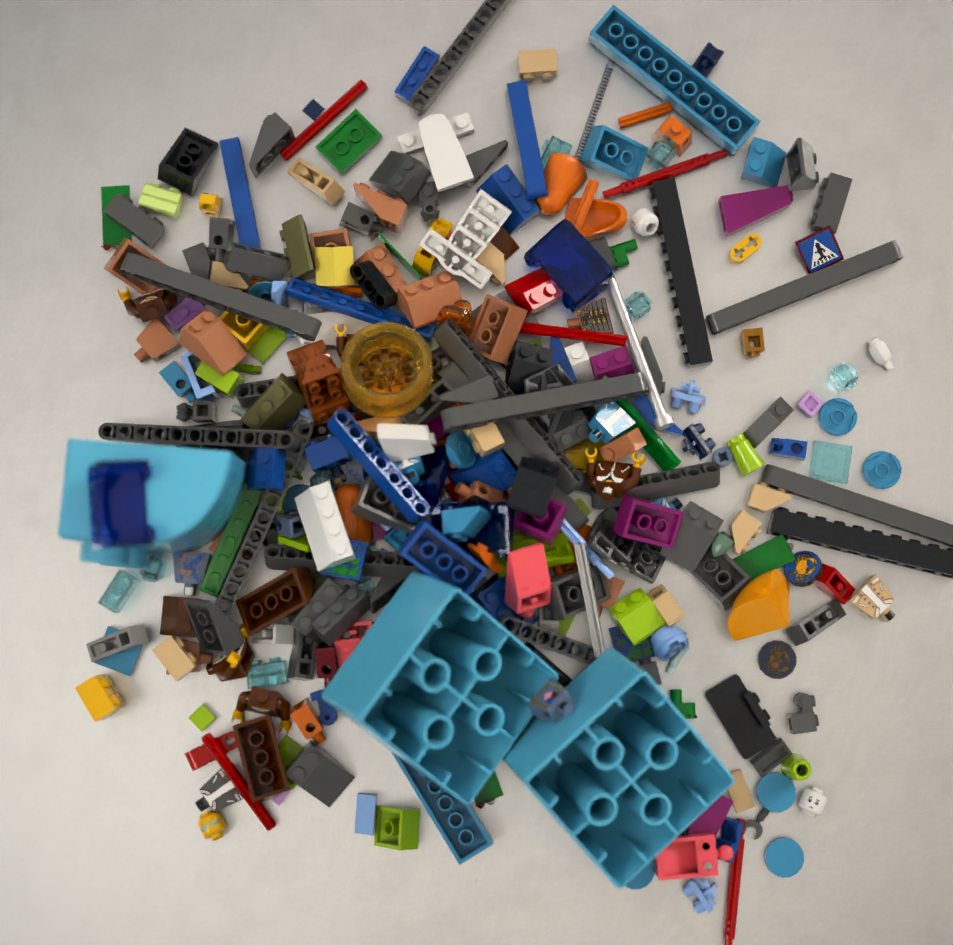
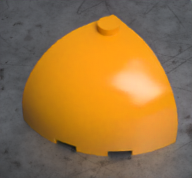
(760, 606)

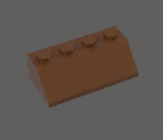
(275, 600)
(261, 759)

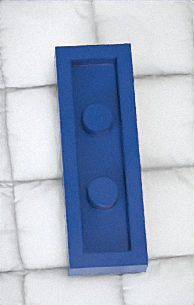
(417, 73)

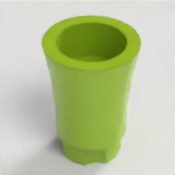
(744, 454)
(790, 764)

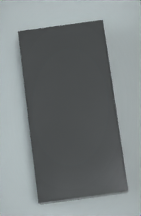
(771, 757)

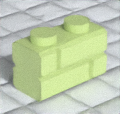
(161, 200)

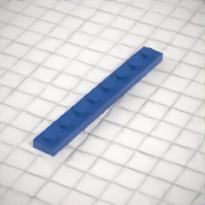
(350, 306)

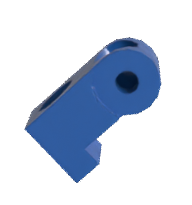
(788, 448)
(327, 713)

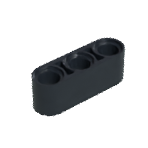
(373, 284)

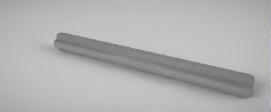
(589, 598)

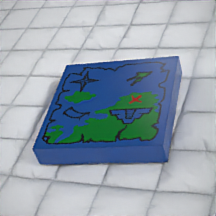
(353, 569)
(634, 653)

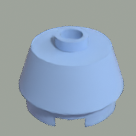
(668, 641)

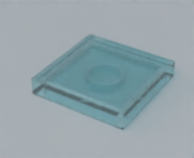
(830, 462)

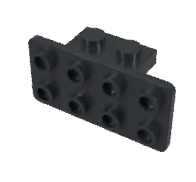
(741, 716)

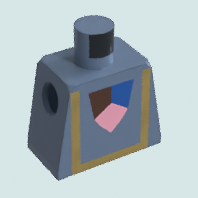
(289, 523)
(552, 702)

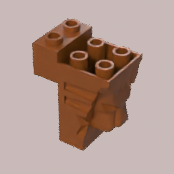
(318, 381)

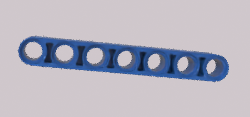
(527, 139)
(239, 192)
(386, 470)

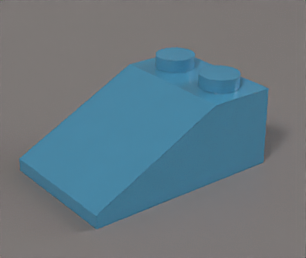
(613, 153)

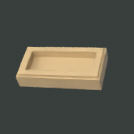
(740, 793)

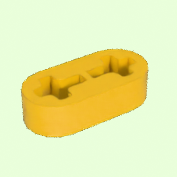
(747, 251)

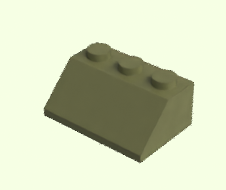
(298, 249)
(275, 405)

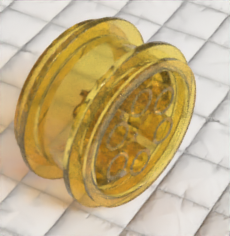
(401, 343)

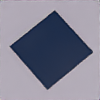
(313, 109)

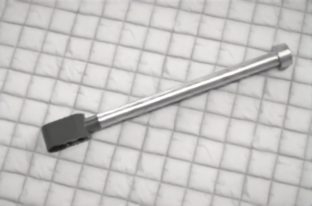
(662, 419)

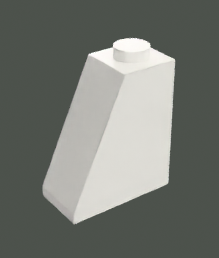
(405, 440)

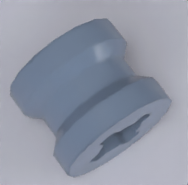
(720, 459)

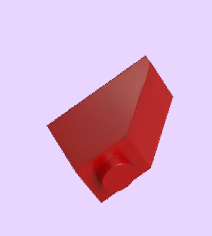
(834, 584)

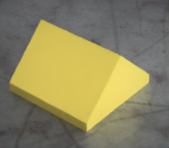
(334, 265)

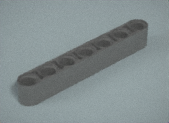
(667, 484)
(550, 639)

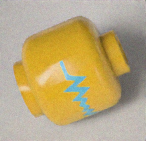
(212, 825)

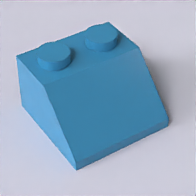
(763, 163)
(464, 522)

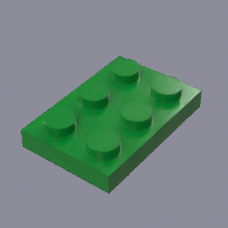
(348, 141)

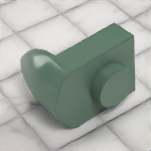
(721, 544)

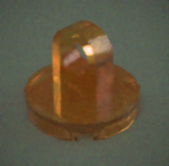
(458, 315)

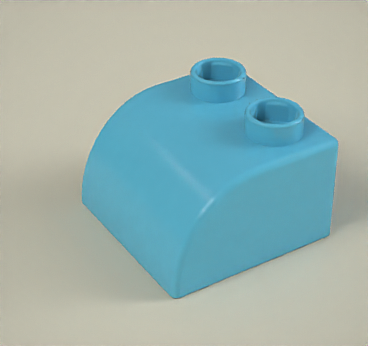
(186, 497)
(440, 685)
(619, 768)

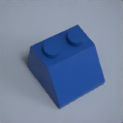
(266, 469)

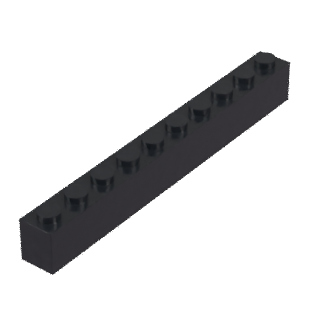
(681, 273)
(860, 542)

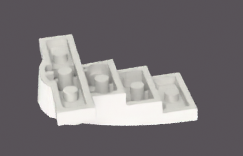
(442, 148)
(469, 239)
(328, 321)

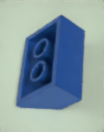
(509, 191)

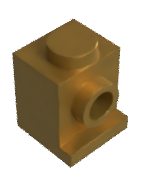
(756, 336)

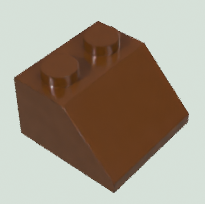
(175, 618)

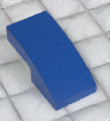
(730, 835)

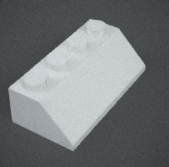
(324, 526)

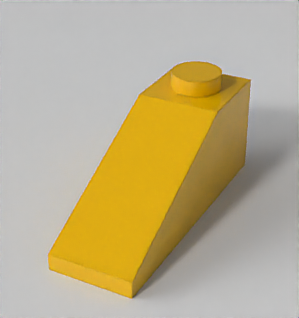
(425, 261)

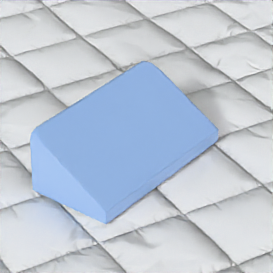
(278, 293)
(365, 813)

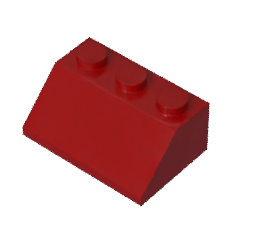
(534, 291)

